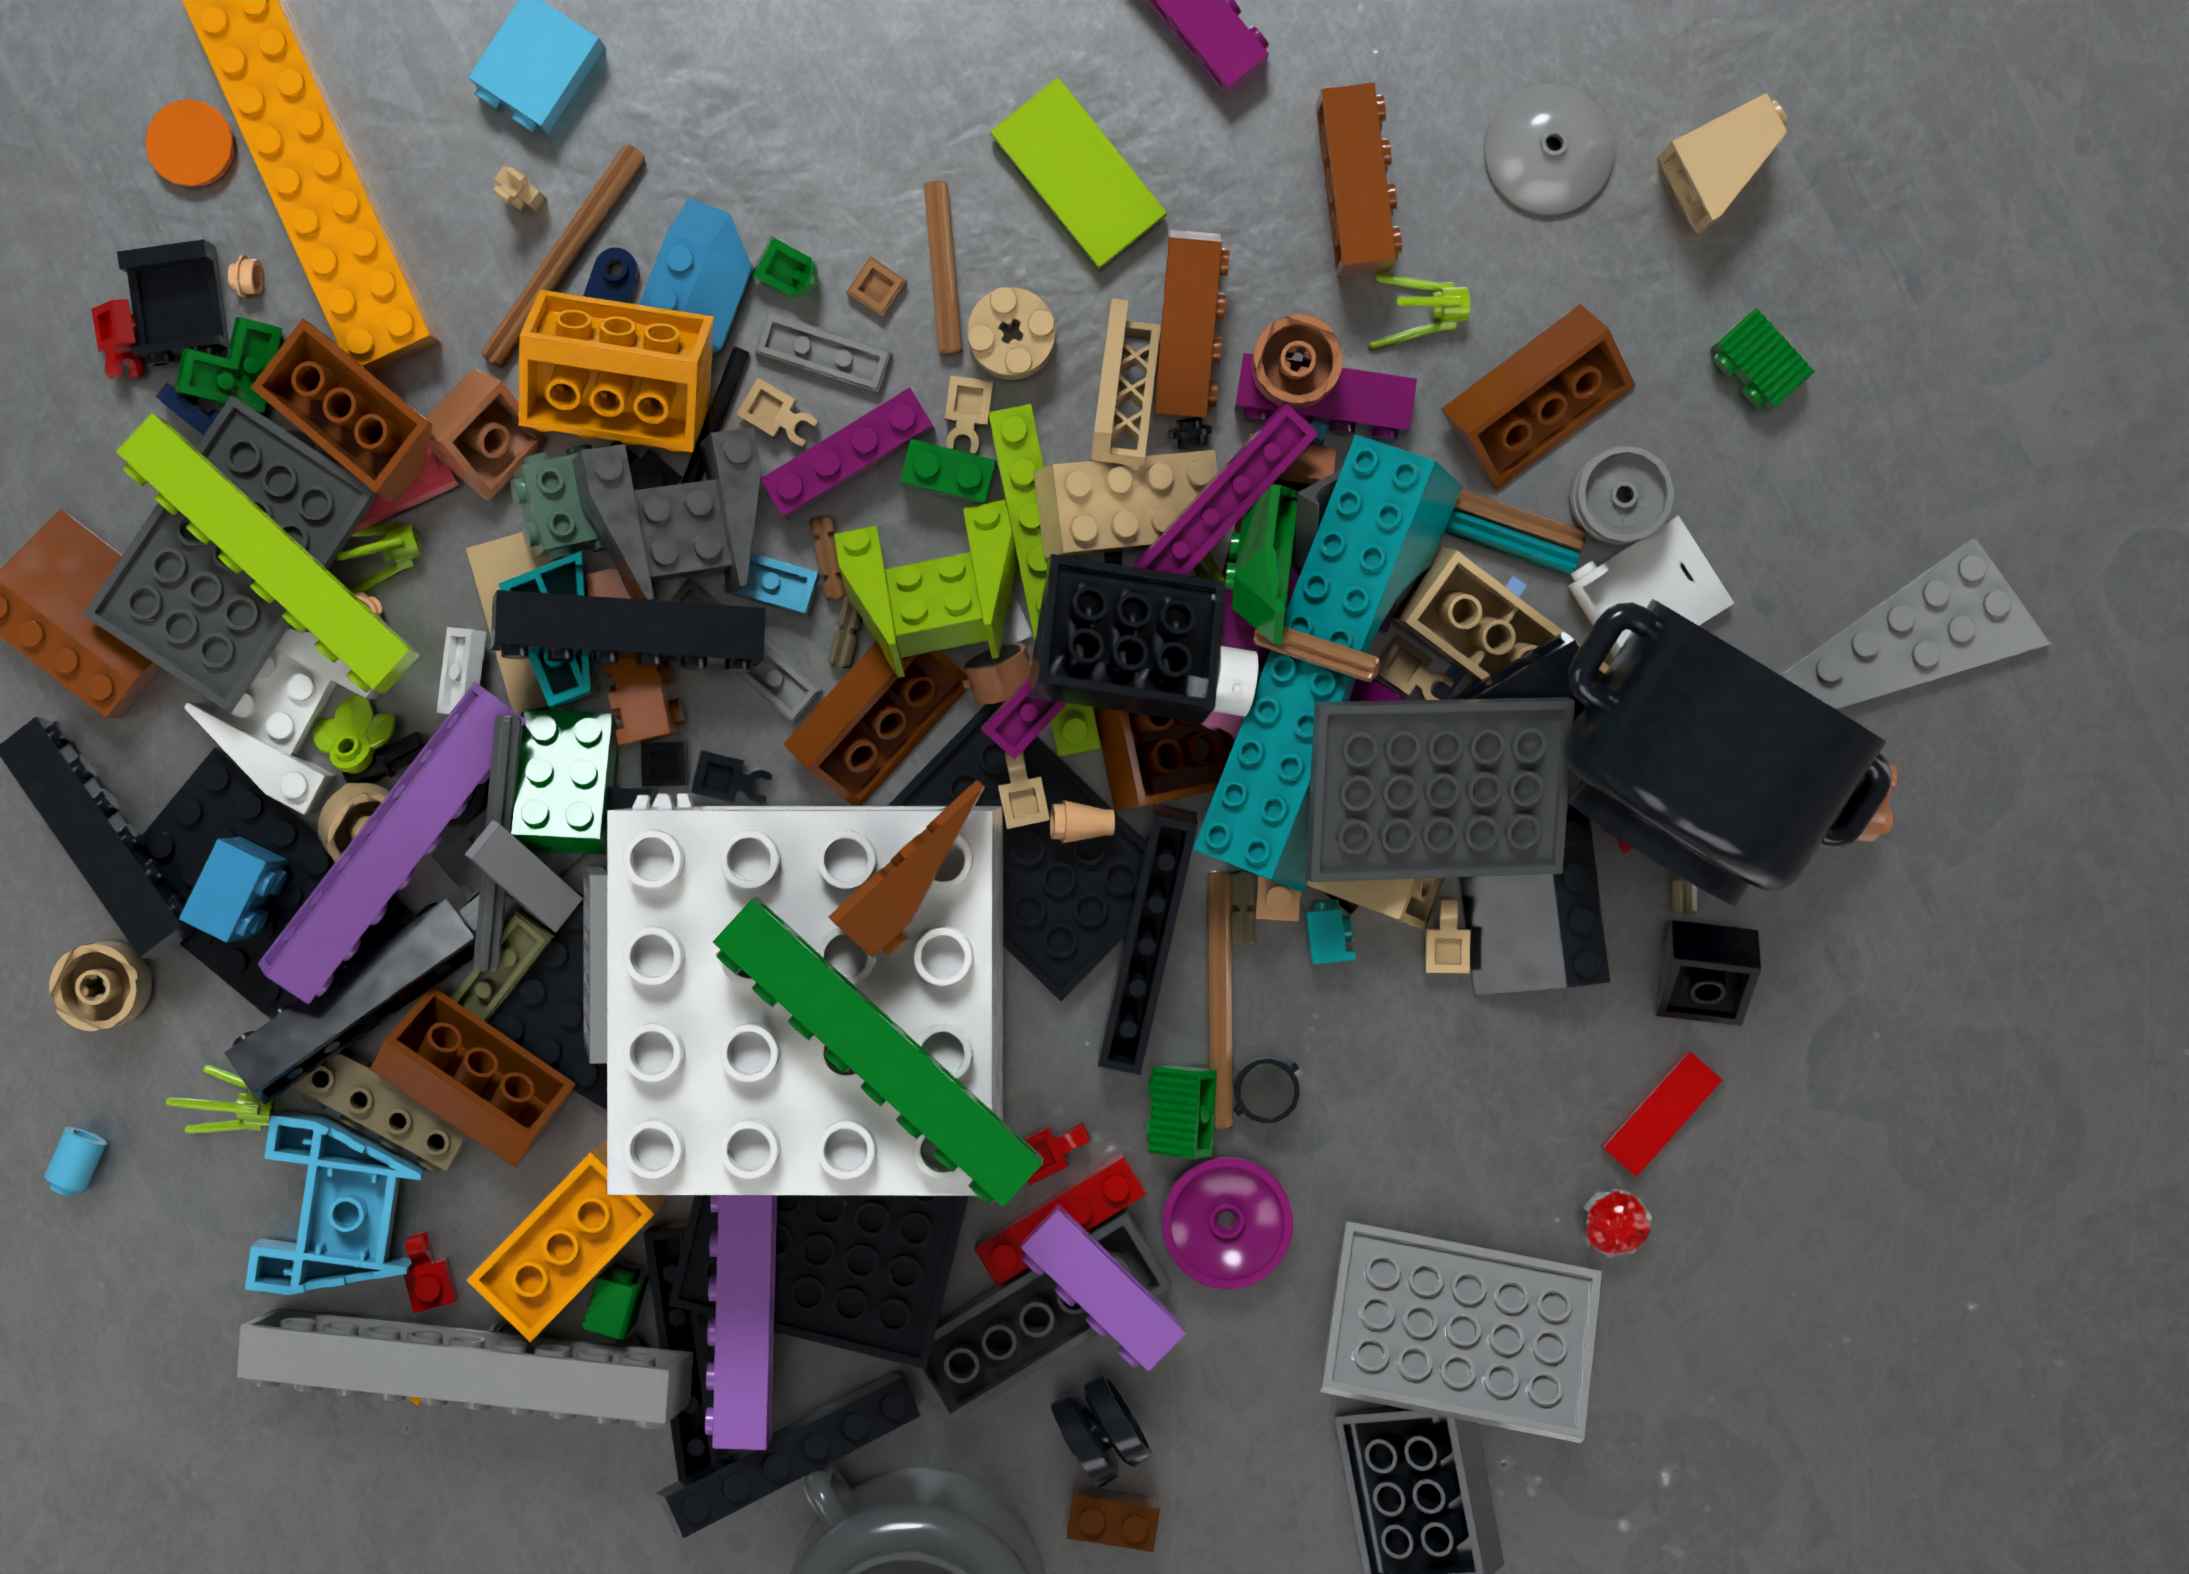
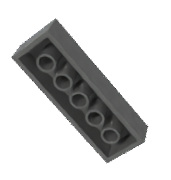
(1023, 1326)

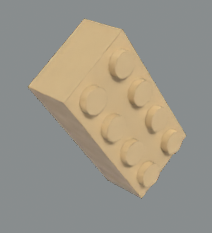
(1116, 505)

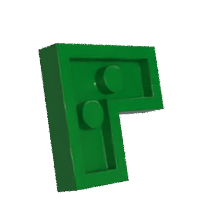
(218, 378)

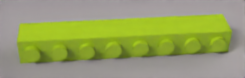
(1018, 458)
(267, 554)

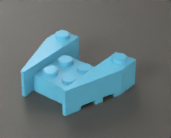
(343, 1212)

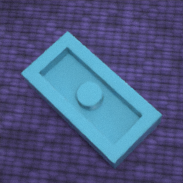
(779, 584)

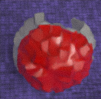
(1616, 1223)

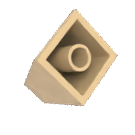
(1721, 157)
(1400, 899)

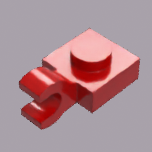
(114, 334)
(1054, 1148)
(429, 1280)

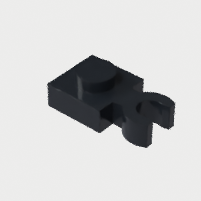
(722, 776)

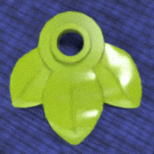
(353, 734)

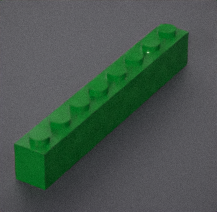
(878, 1051)

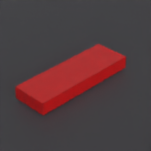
(1662, 1113)

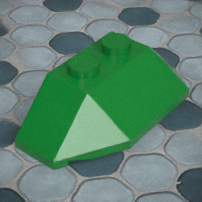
(1264, 561)

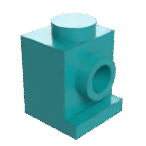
(1328, 933)

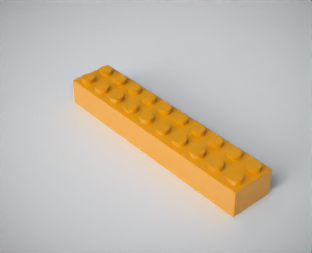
(314, 179)

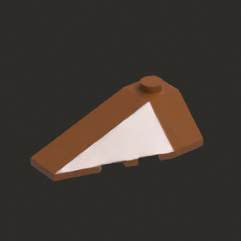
(892, 896)

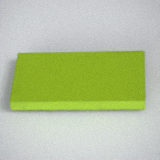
(1078, 173)

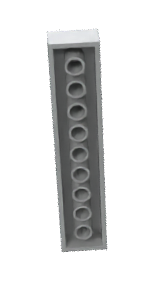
(465, 1367)

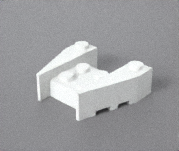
(277, 718)

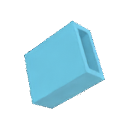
(535, 64)

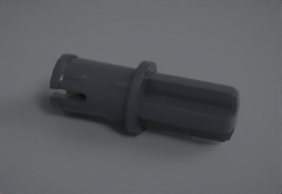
(389, 759)

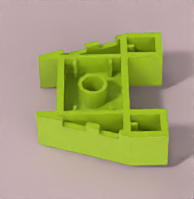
(934, 600)

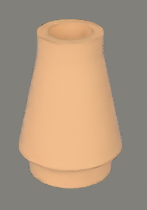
(1079, 822)

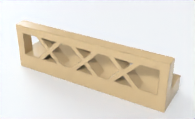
(1112, 380)

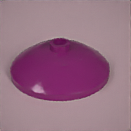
(1234, 1253)

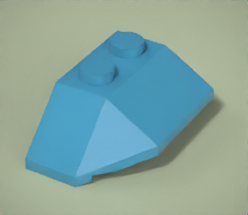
(701, 268)

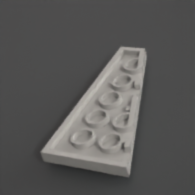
(1929, 629)

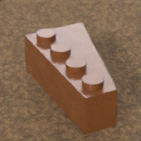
(1189, 324)
(640, 693)

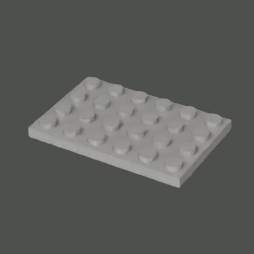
(595, 963)
(1462, 1332)

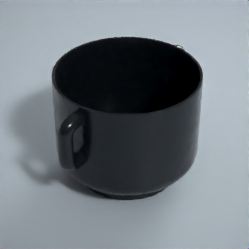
(1713, 756)

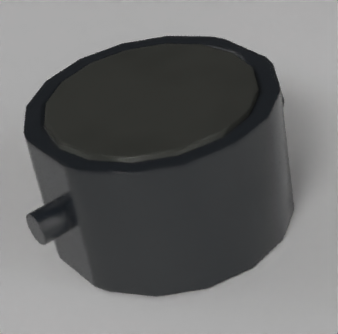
(1266, 1089)

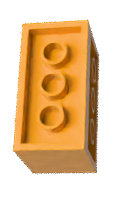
(615, 371)
(561, 1246)

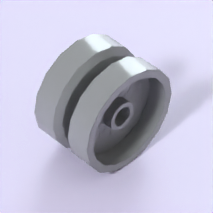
(1646, 486)

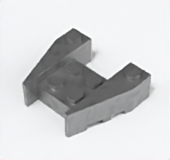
(678, 526)

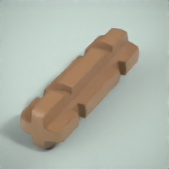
(825, 548)

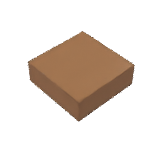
(876, 287)

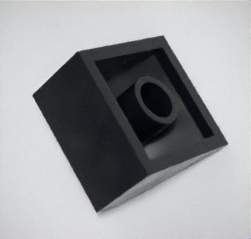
(1708, 972)

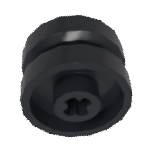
(1097, 1432)

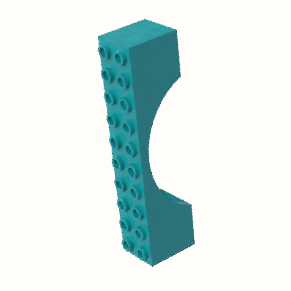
(1367, 550)

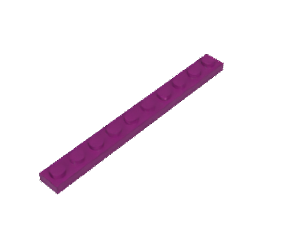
(1179, 548)

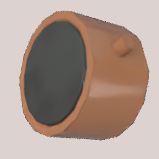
(998, 677)

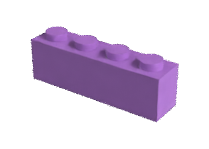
(1102, 1288)

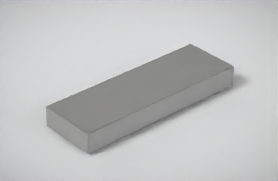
(823, 352)
(523, 876)

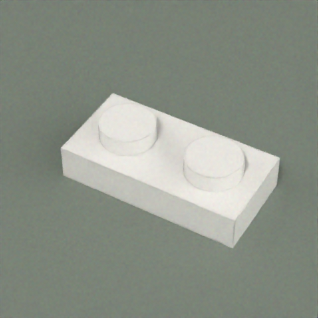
(461, 665)

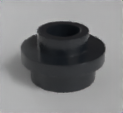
(1190, 433)

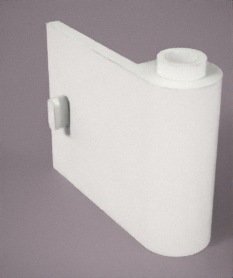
(1659, 568)

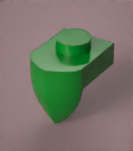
(786, 269)

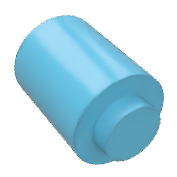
(74, 1161)

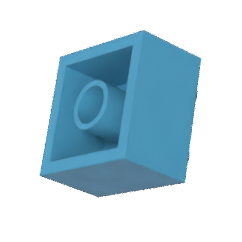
(234, 890)

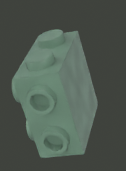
(552, 506)

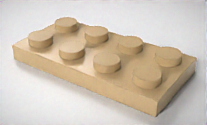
(491, 565)

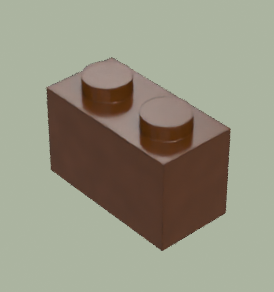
(1113, 1518)

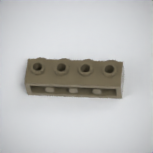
(375, 1103)

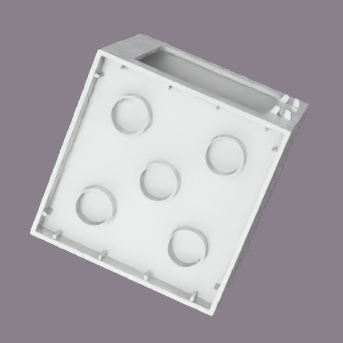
(717, 1083)

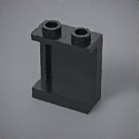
(175, 300)

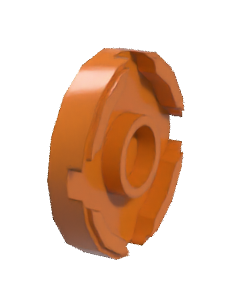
(190, 143)

